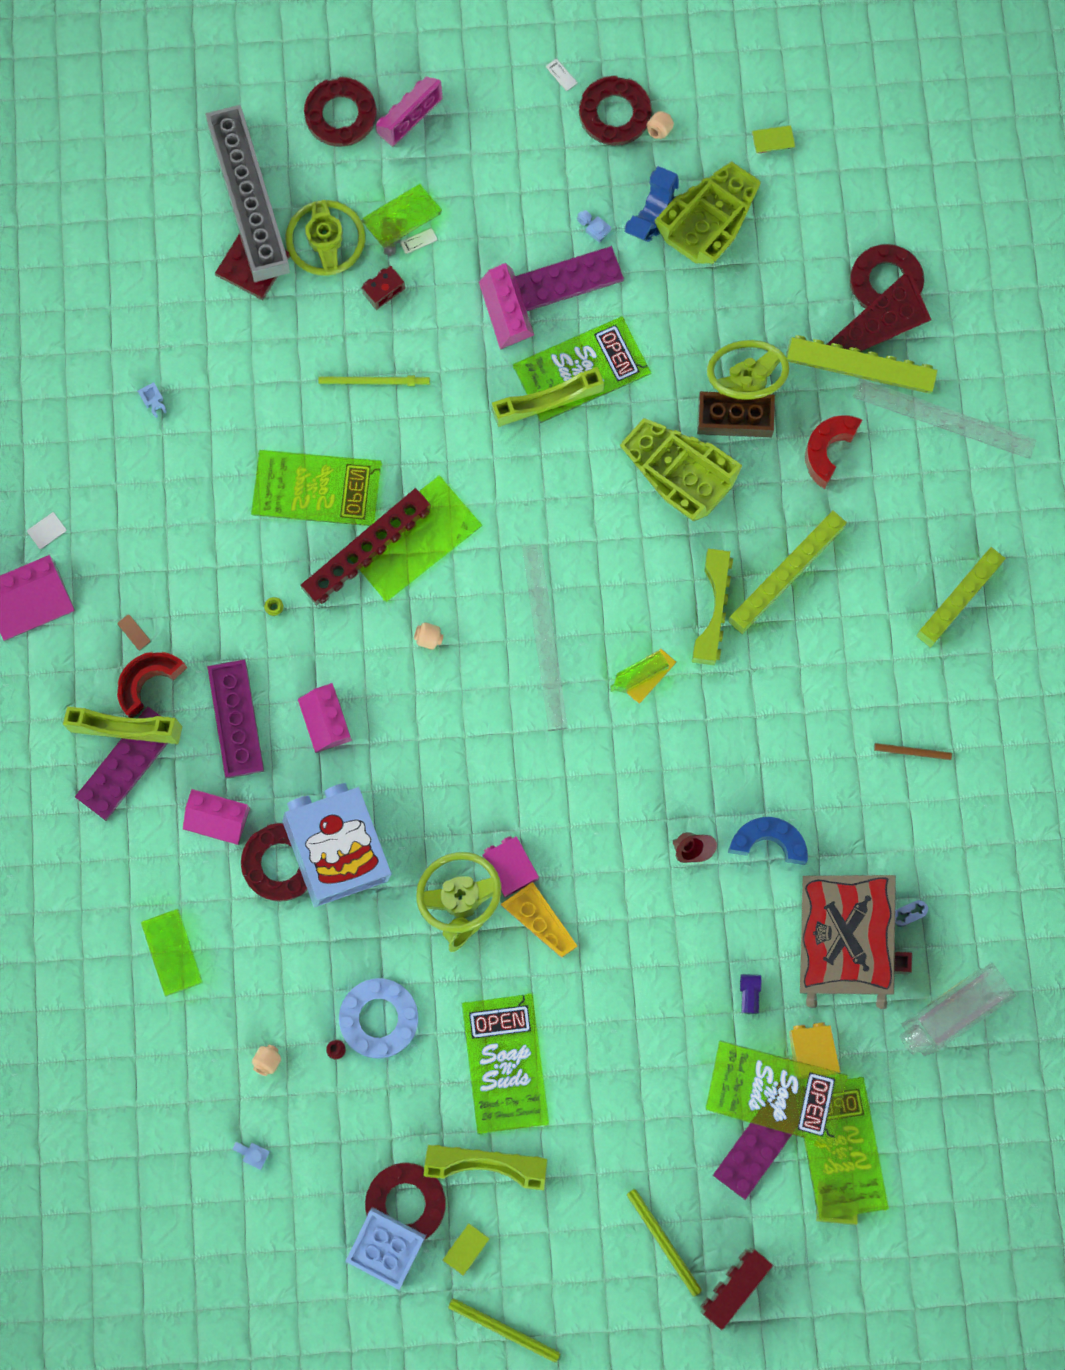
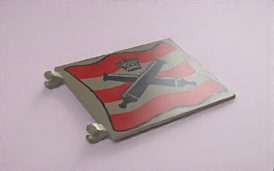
(848, 936)

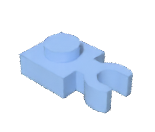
(152, 397)

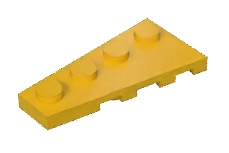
(536, 915)

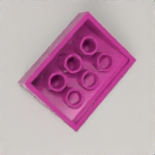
(32, 597)

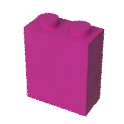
(511, 865)

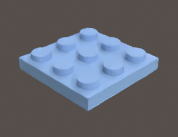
(385, 1248)

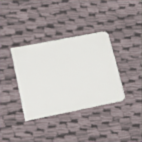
(46, 530)

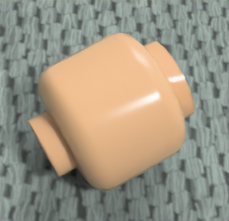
(660, 125)
(428, 635)
(266, 1060)

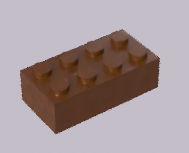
(734, 416)

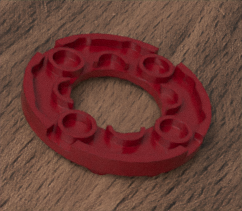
(614, 86)
(340, 87)
(877, 255)
(253, 872)
(411, 1174)

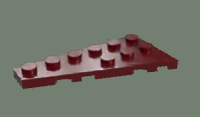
(889, 315)

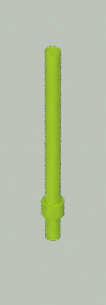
(410, 380)

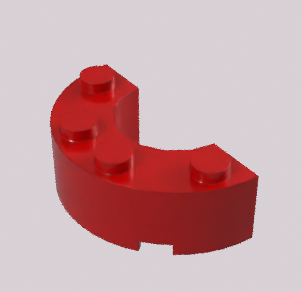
(829, 431)
(139, 671)

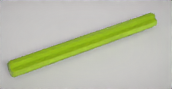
(664, 1242)
(504, 1330)

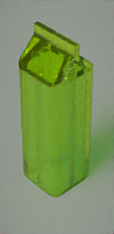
(640, 672)

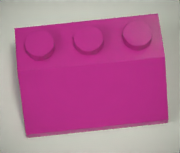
(324, 718)
(215, 816)

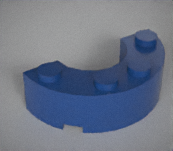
(661, 195)
(774, 830)

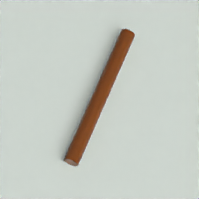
(912, 751)

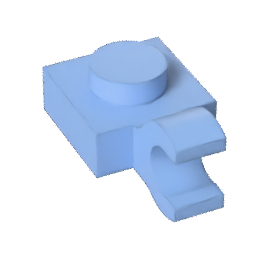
(254, 1154)

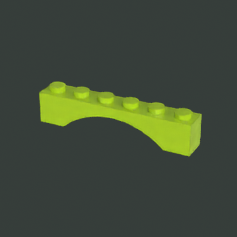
(574, 389)
(716, 569)
(960, 597)
(146, 729)
(525, 1170)

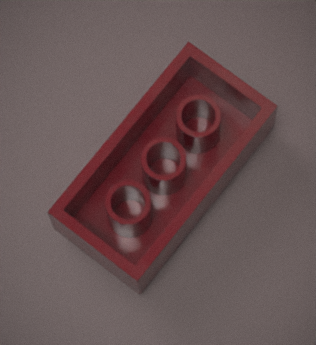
(736, 1289)

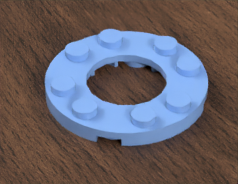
(400, 1036)

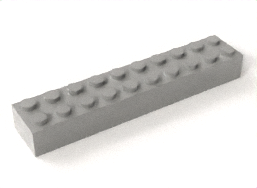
(247, 193)

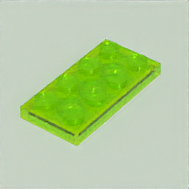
(401, 215)
(171, 952)

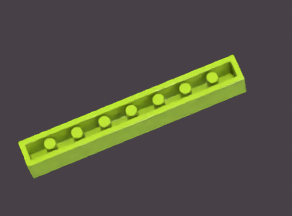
(861, 365)
(787, 572)

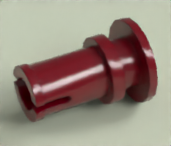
(336, 1049)

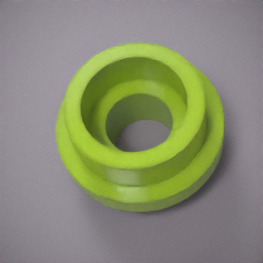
(273, 600)

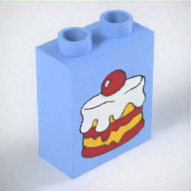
(335, 844)

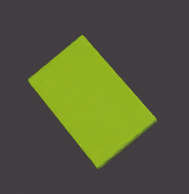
(773, 139)
(466, 1249)

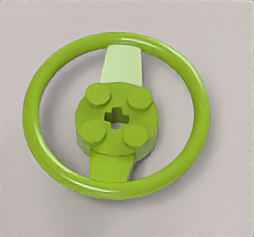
(325, 244)
(749, 377)
(448, 900)

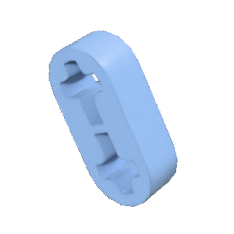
(912, 917)

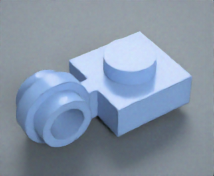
(597, 228)

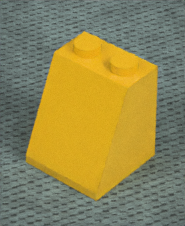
(814, 1046)

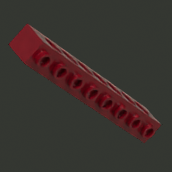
(369, 536)

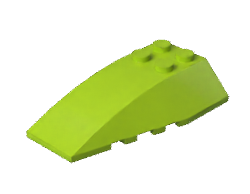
(709, 215)
(681, 468)

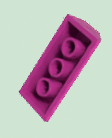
(409, 110)
(505, 306)

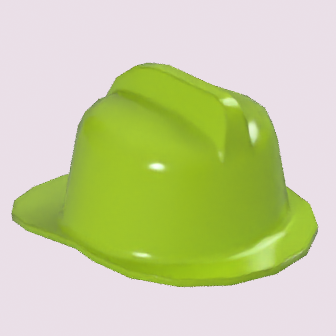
(457, 940)

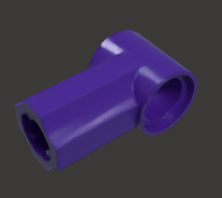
(750, 987)

